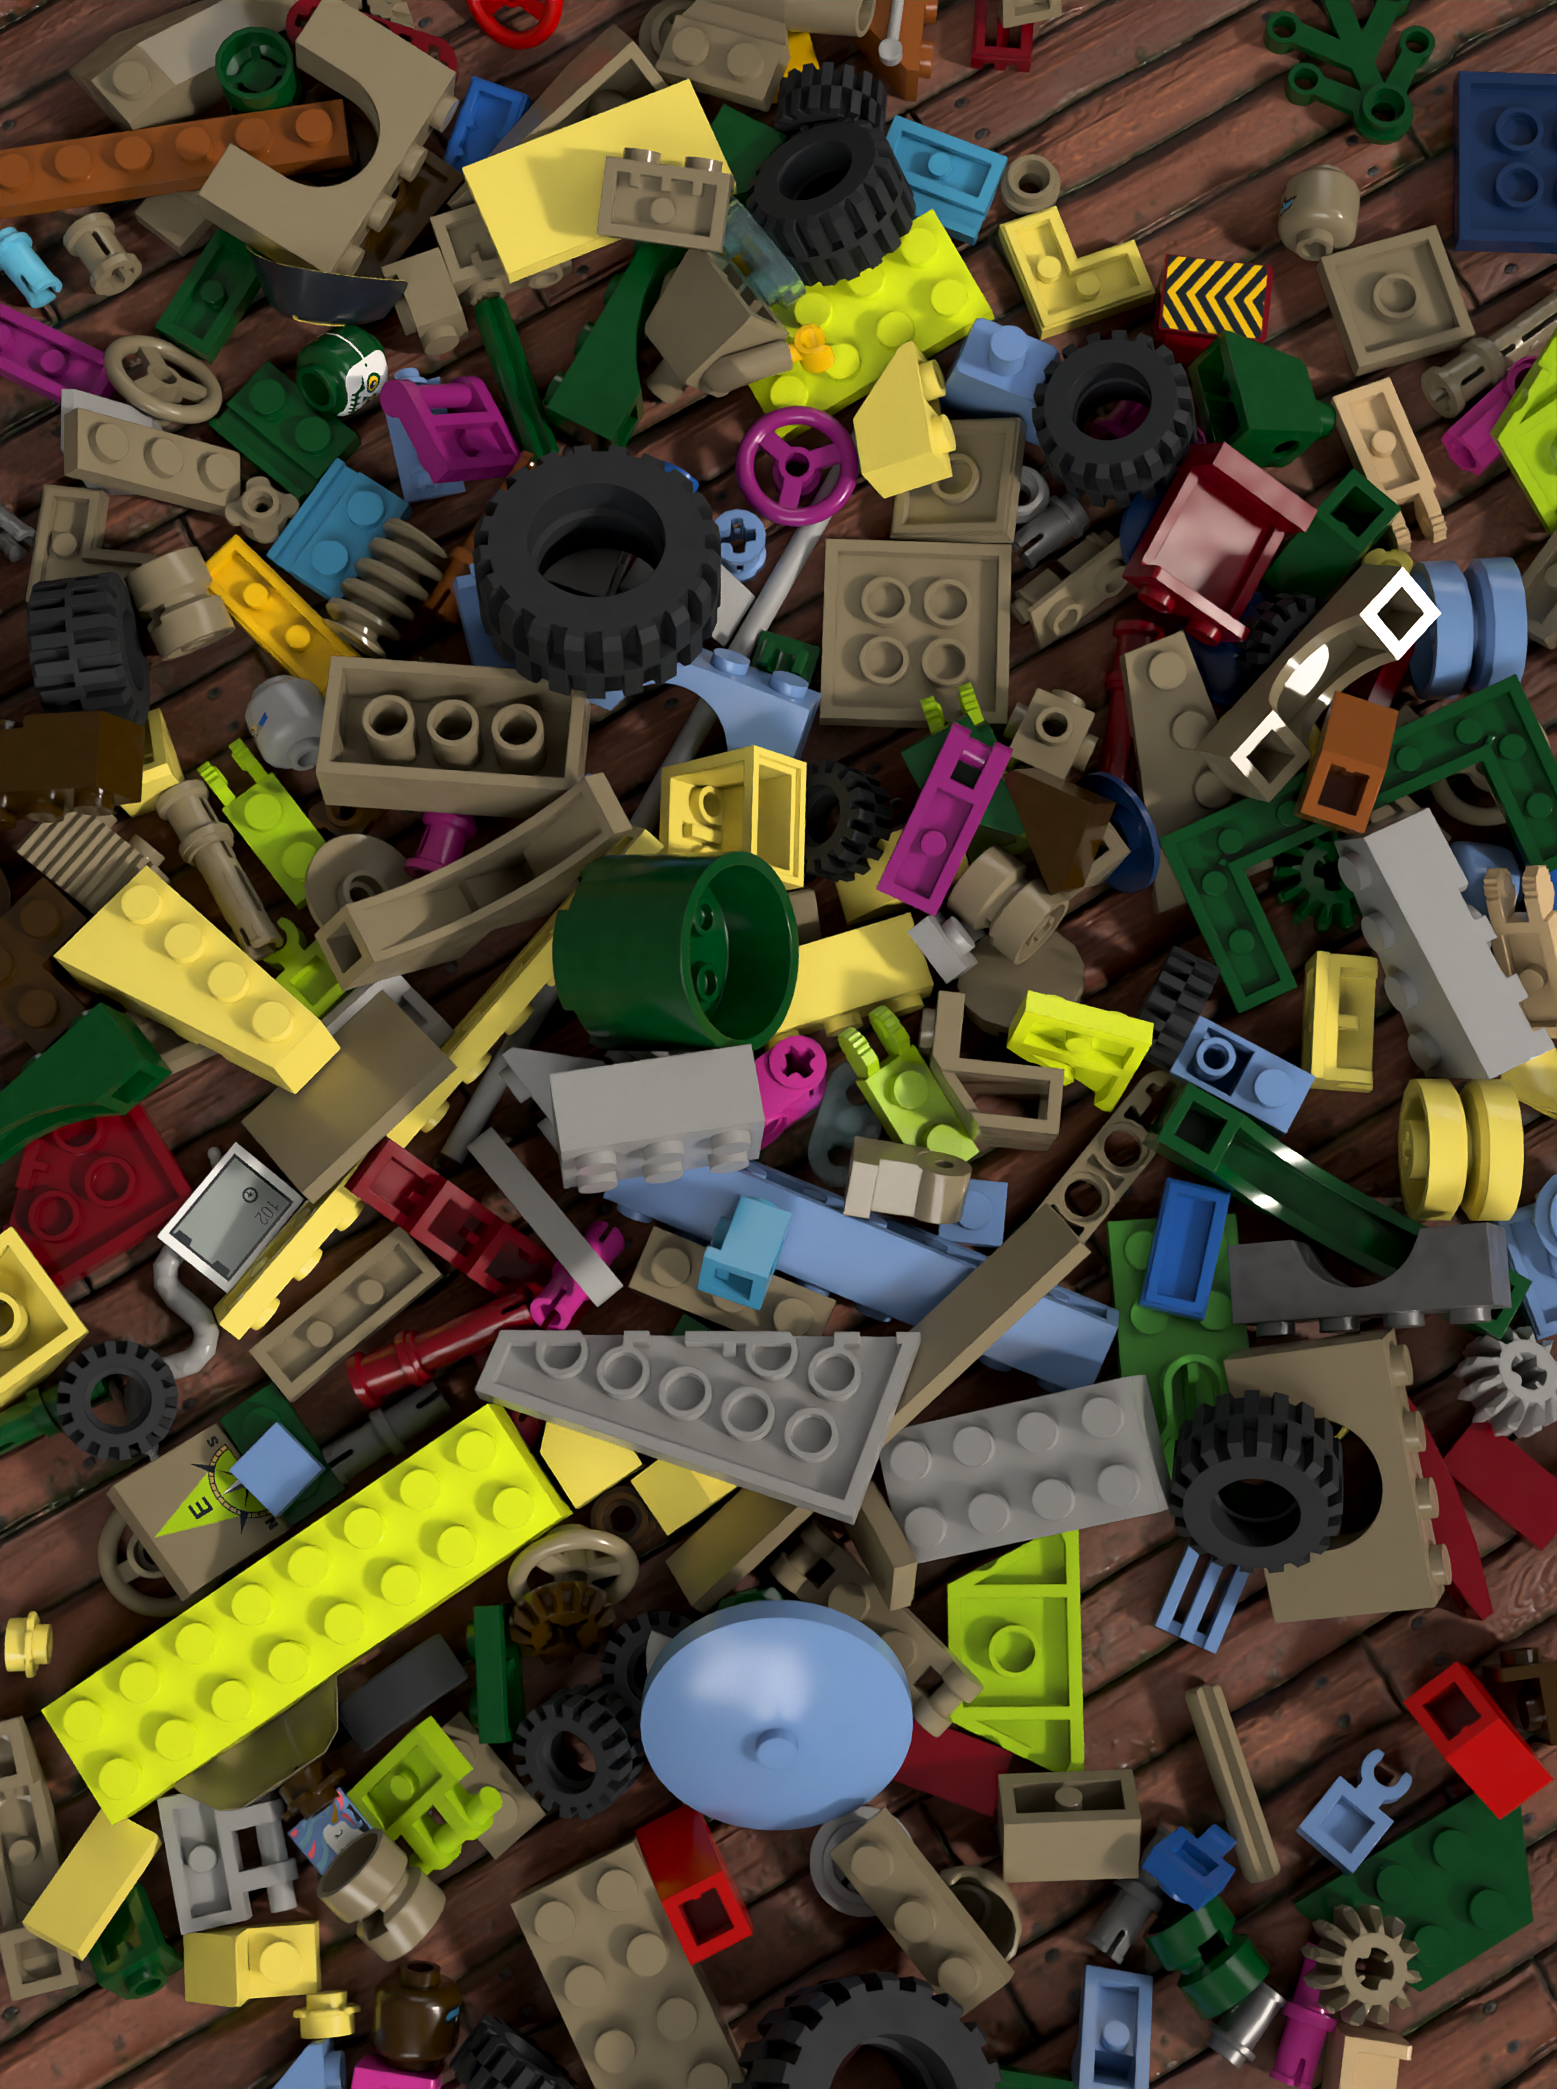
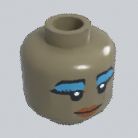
(1318, 210)

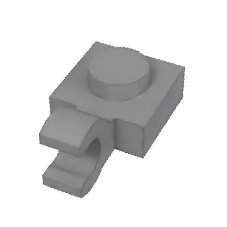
(947, 944)

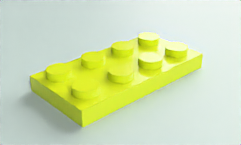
(913, 296)

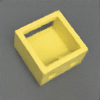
(738, 803)

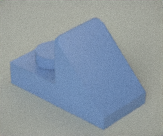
(1113, 2030)

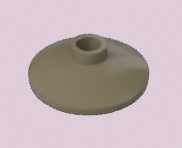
(351, 866)

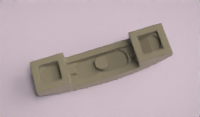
(28, 1862)

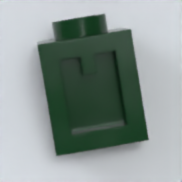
(131, 1950)

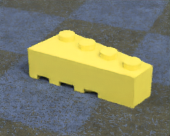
(185, 974)

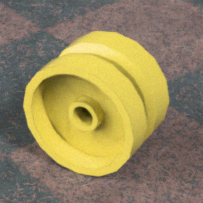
(1460, 1149)

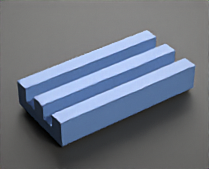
(1187, 1631)

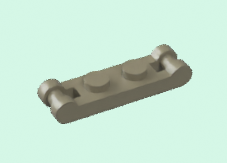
(856, 1595)

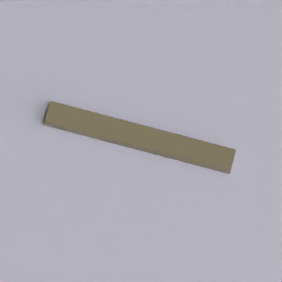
(951, 1340)

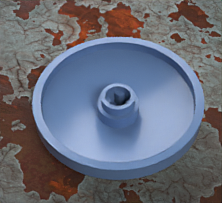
(776, 1715)

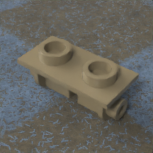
(1057, 604)

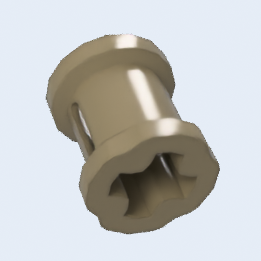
(102, 254)

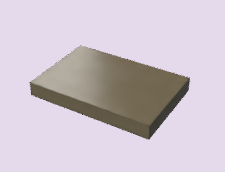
(352, 1100)

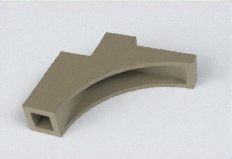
(491, 888)

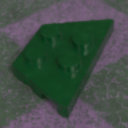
(1448, 1878)

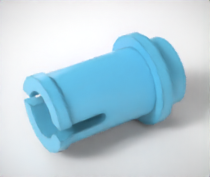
(26, 268)

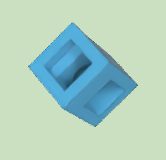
(745, 1252)

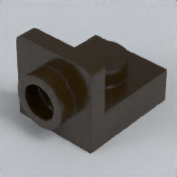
(1539, 1698)

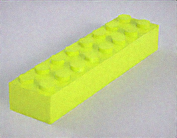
(306, 1612)

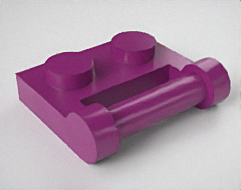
(453, 445)

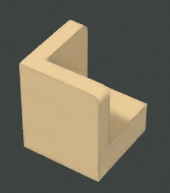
(1363, 2058)

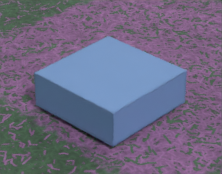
(277, 1469)

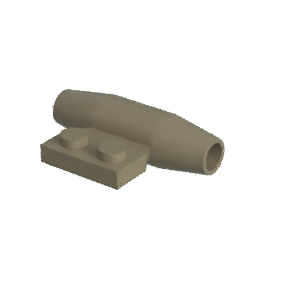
(743, 46)

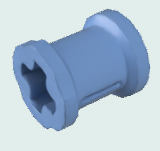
(754, 539)

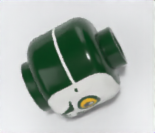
(341, 370)

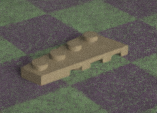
(1167, 721)

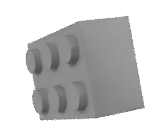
(657, 1118)

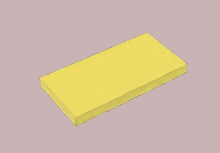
(547, 193)

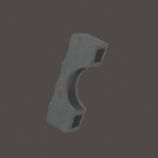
(1447, 1271)

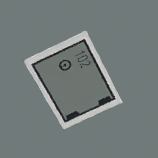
(231, 1217)

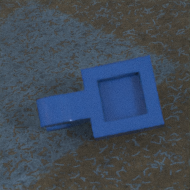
(1192, 1867)

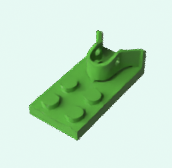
(1175, 1353)

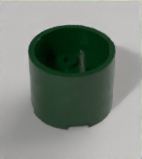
(677, 951)

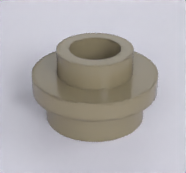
(1034, 170)

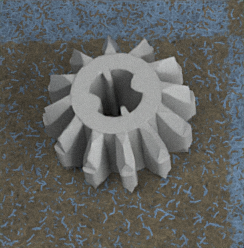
(1510, 1382)

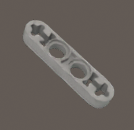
(545, 1217)

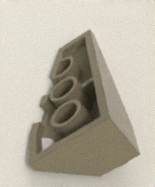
(595, 81)

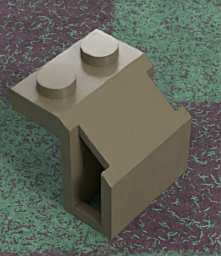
(940, 1044)

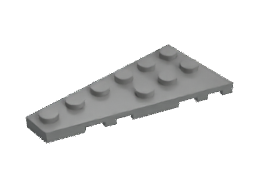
(735, 1405)

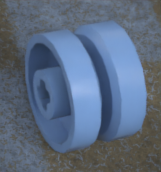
(1479, 627)

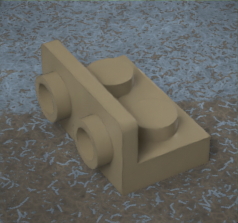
(664, 201)
(474, 261)

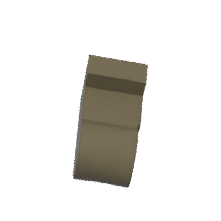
(905, 1182)

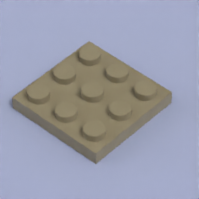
(913, 627)

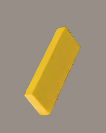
(274, 613)

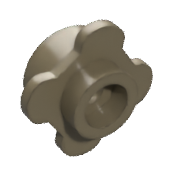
(267, 525)

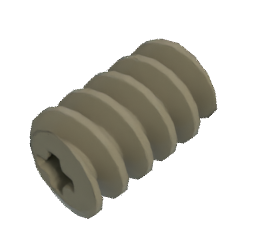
(384, 587)

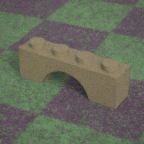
(1359, 629)

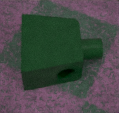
(1258, 400)

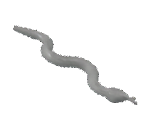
(191, 1310)

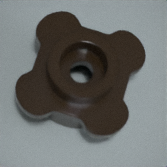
(330, 818)
(311, 1790)

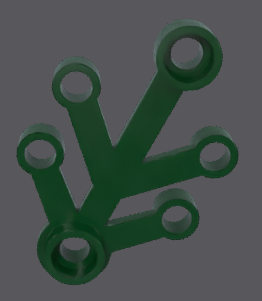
(1355, 53)

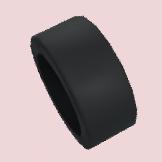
(401, 1692)

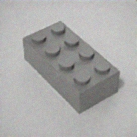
(1027, 1469)

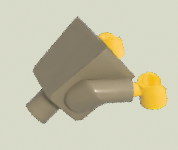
(721, 331)

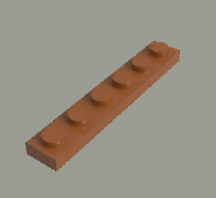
(169, 157)

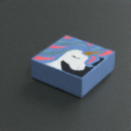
(329, 1831)

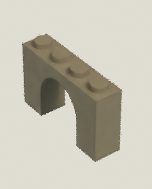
(324, 226)
(1361, 1386)

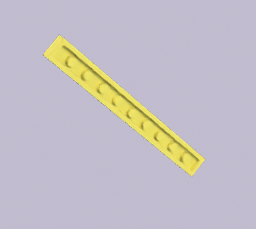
(500, 1010)

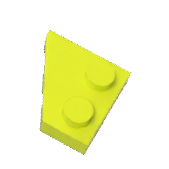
(1088, 1042)

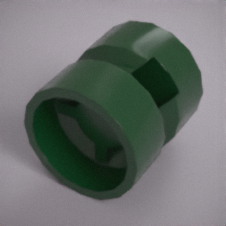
(258, 71)
(1220, 1972)

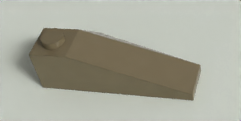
(167, 65)

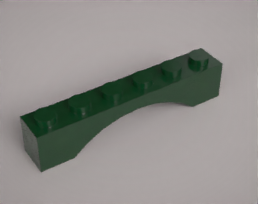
(601, 392)
(90, 1072)
(1294, 1192)

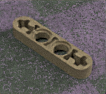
(1098, 1170)

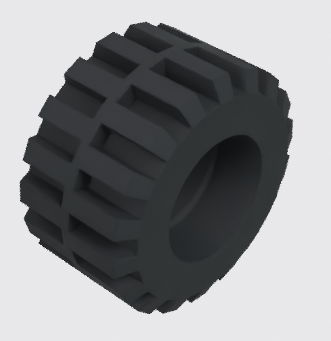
(833, 200)
(1104, 374)
(88, 647)
(1257, 1522)

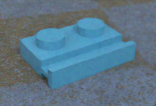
(947, 176)
(335, 529)

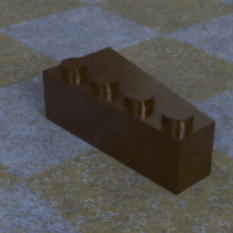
(68, 765)

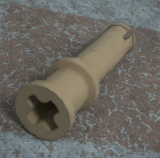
(1486, 361)
(209, 848)

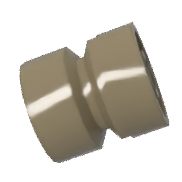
(178, 599)
(1000, 898)
(375, 1889)

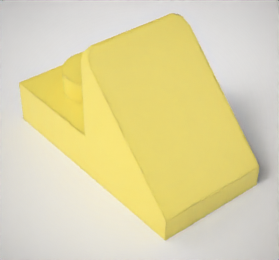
(252, 1962)

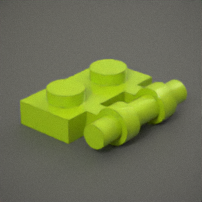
(412, 1779)

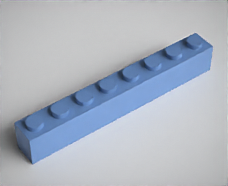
(879, 1265)

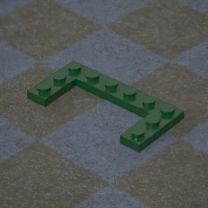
(1212, 853)

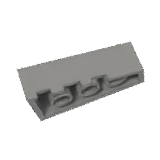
(1436, 951)

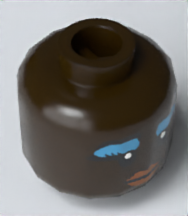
(416, 2016)

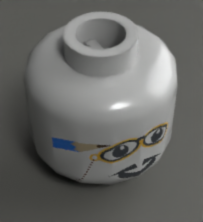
(286, 721)

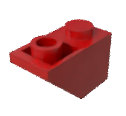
(1478, 1739)
(694, 1883)

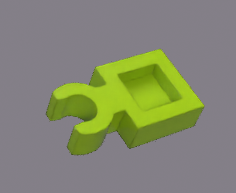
(306, 972)

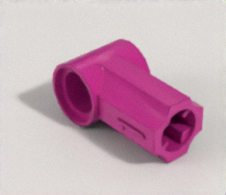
(1469, 438)

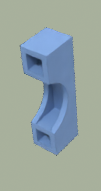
(751, 704)

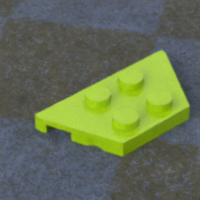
(1529, 435)
(1022, 1639)

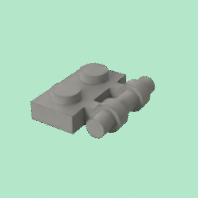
(208, 1862)

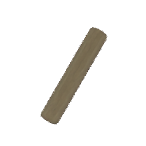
(1232, 1782)

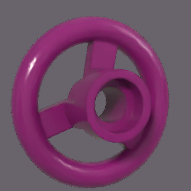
(800, 488)

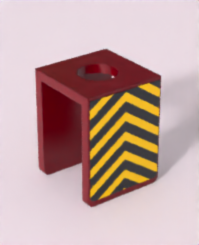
(1203, 298)

